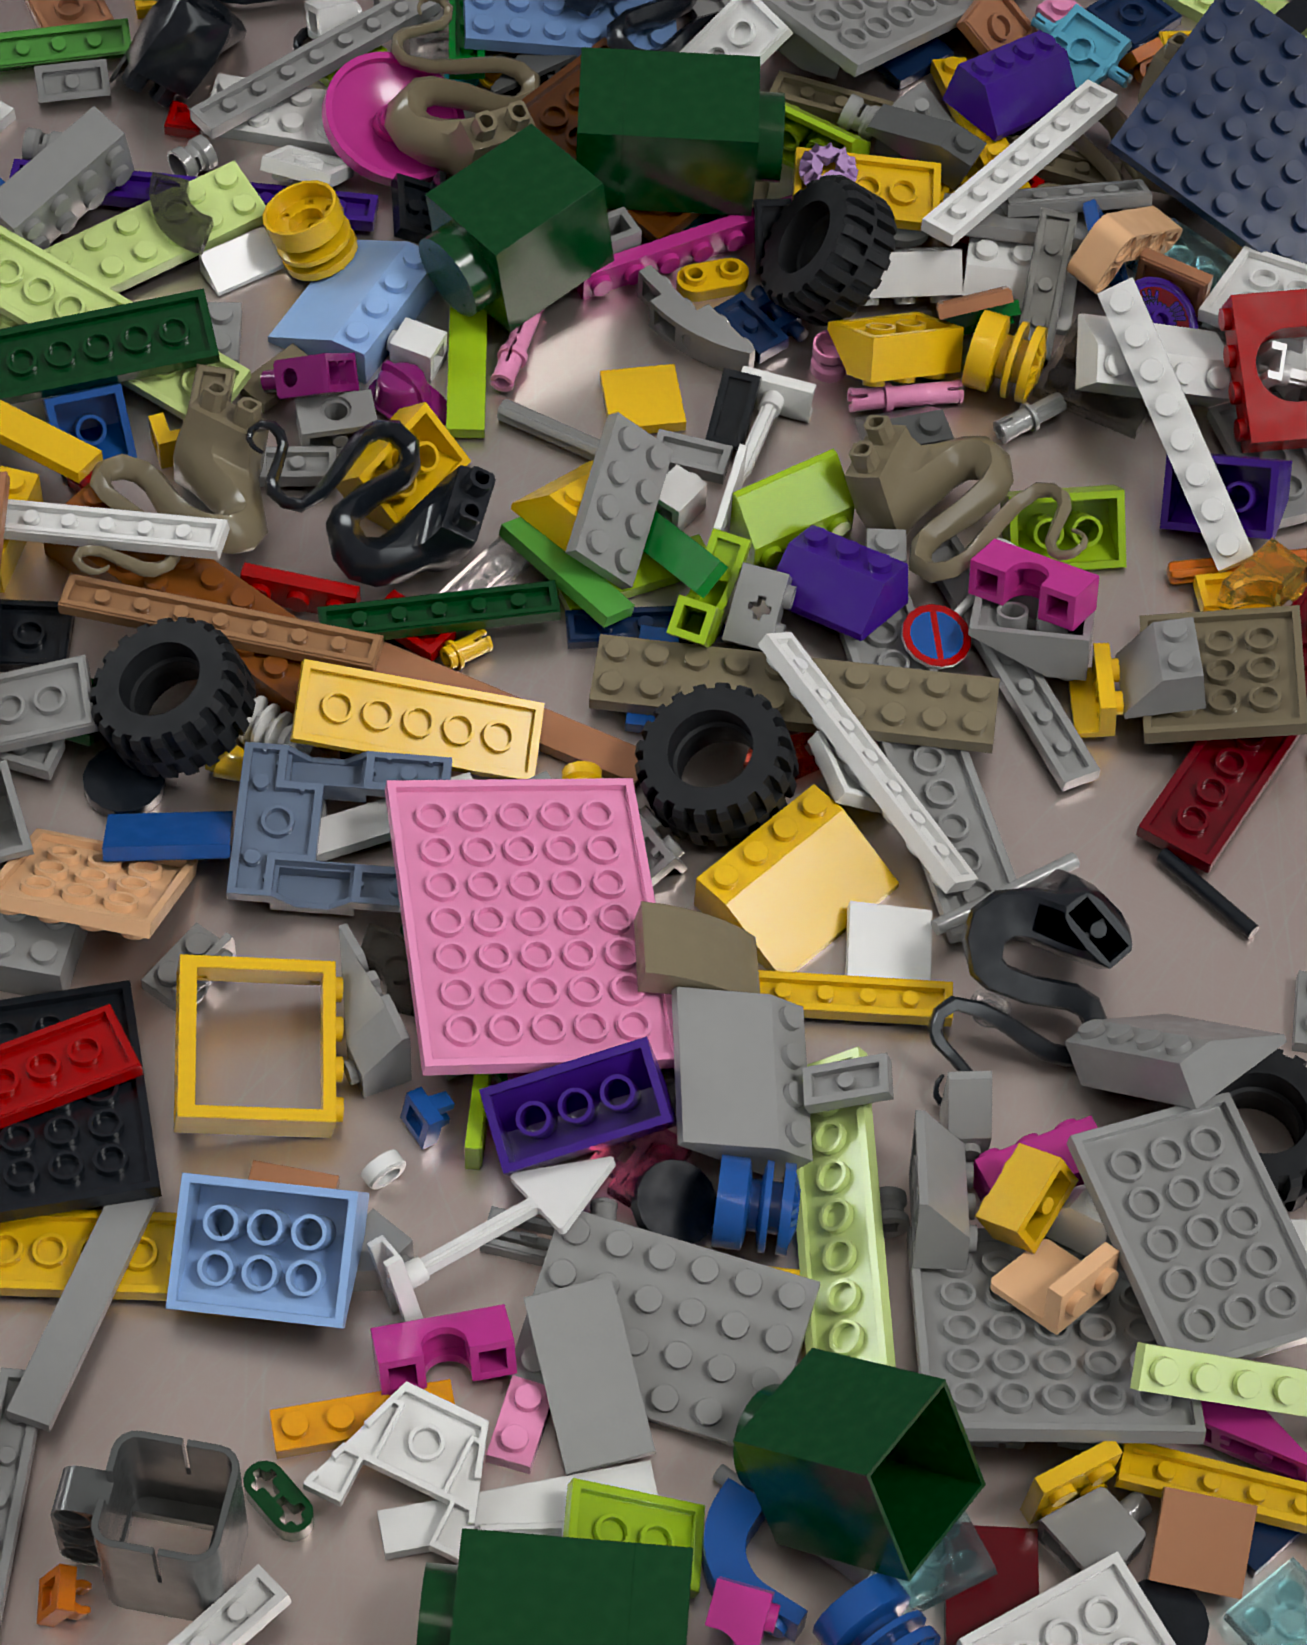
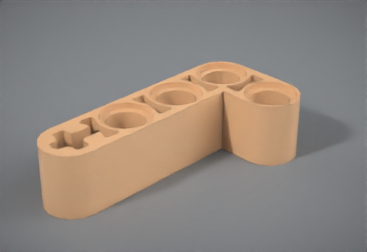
(1120, 239)

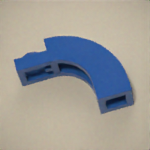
(727, 1532)

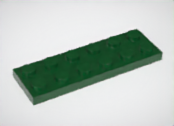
(106, 346)

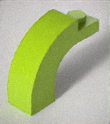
(703, 619)

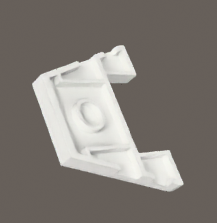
(422, 1446)

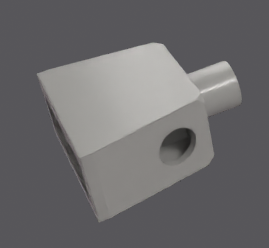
(1095, 1529)

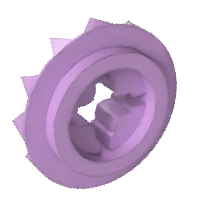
(814, 159)

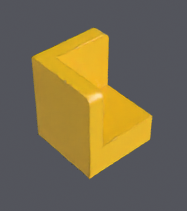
(162, 439)

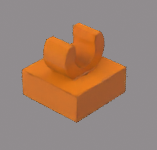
(1140, 58)
(58, 1595)

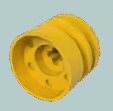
(310, 230)
(1005, 356)

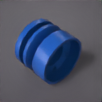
(755, 1205)
(872, 1616)

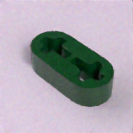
(271, 1507)

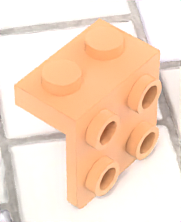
(1055, 1284)

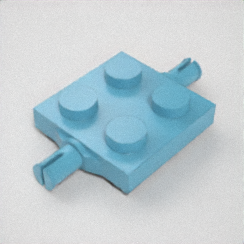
(1090, 45)

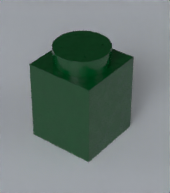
(516, 230)
(857, 1462)

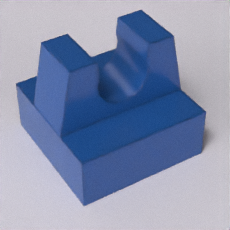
(426, 1115)

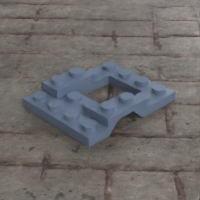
(281, 826)

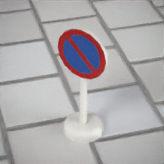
(938, 634)

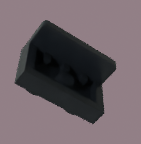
(410, 206)

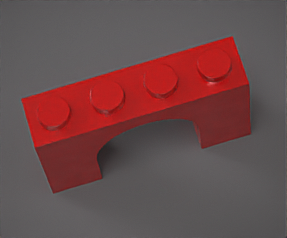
(1248, 322)

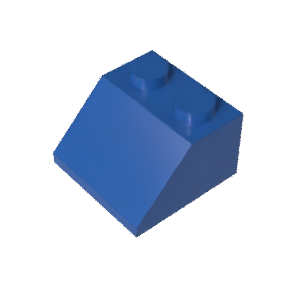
(94, 417)

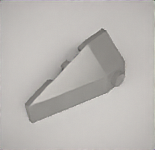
(374, 1030)

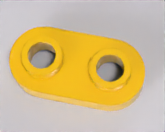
(712, 279)

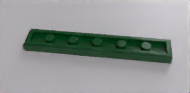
(448, 611)

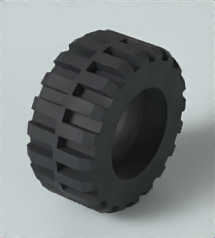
(828, 250)
(148, 667)
(706, 719)
(1280, 1089)

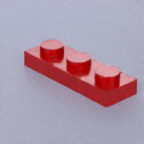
(298, 590)

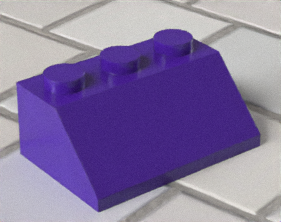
(1255, 486)
(843, 582)

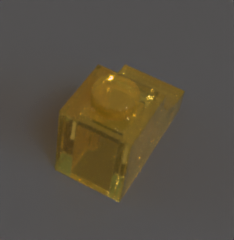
(1265, 578)

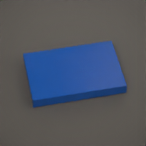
(168, 836)

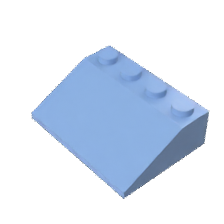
(359, 305)
(266, 1250)

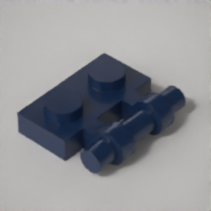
(751, 321)

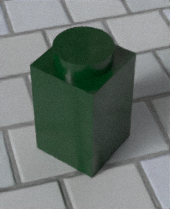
(678, 129)
(556, 1592)

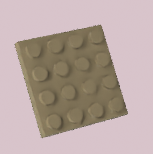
(1250, 677)

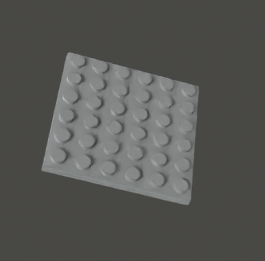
(1025, 1381)

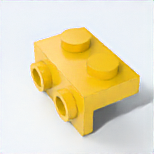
(1095, 700)

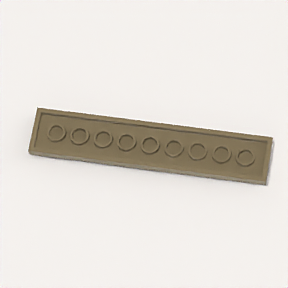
(887, 700)

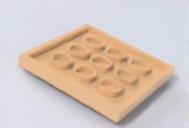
(75, 886)

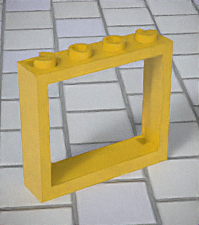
(256, 1120)

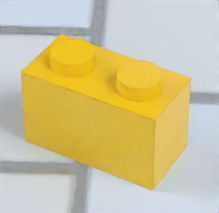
(1026, 1198)

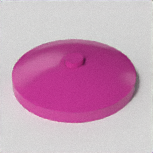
(356, 116)

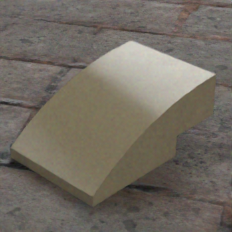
(692, 951)

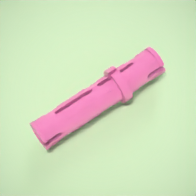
(514, 355)
(905, 395)

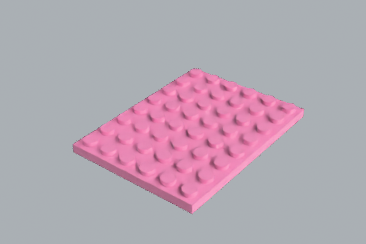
(523, 921)

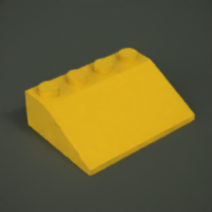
(795, 881)

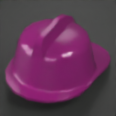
(403, 386)

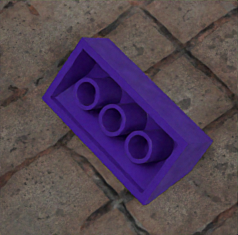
(1011, 85)
(578, 1107)

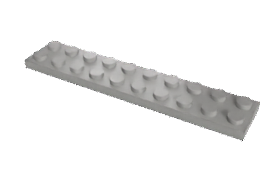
(941, 781)

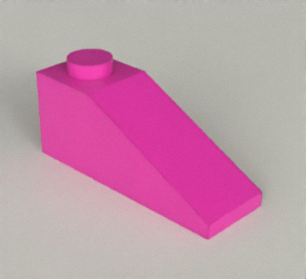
(1253, 1438)

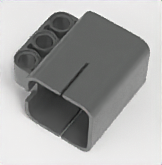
(152, 1481)

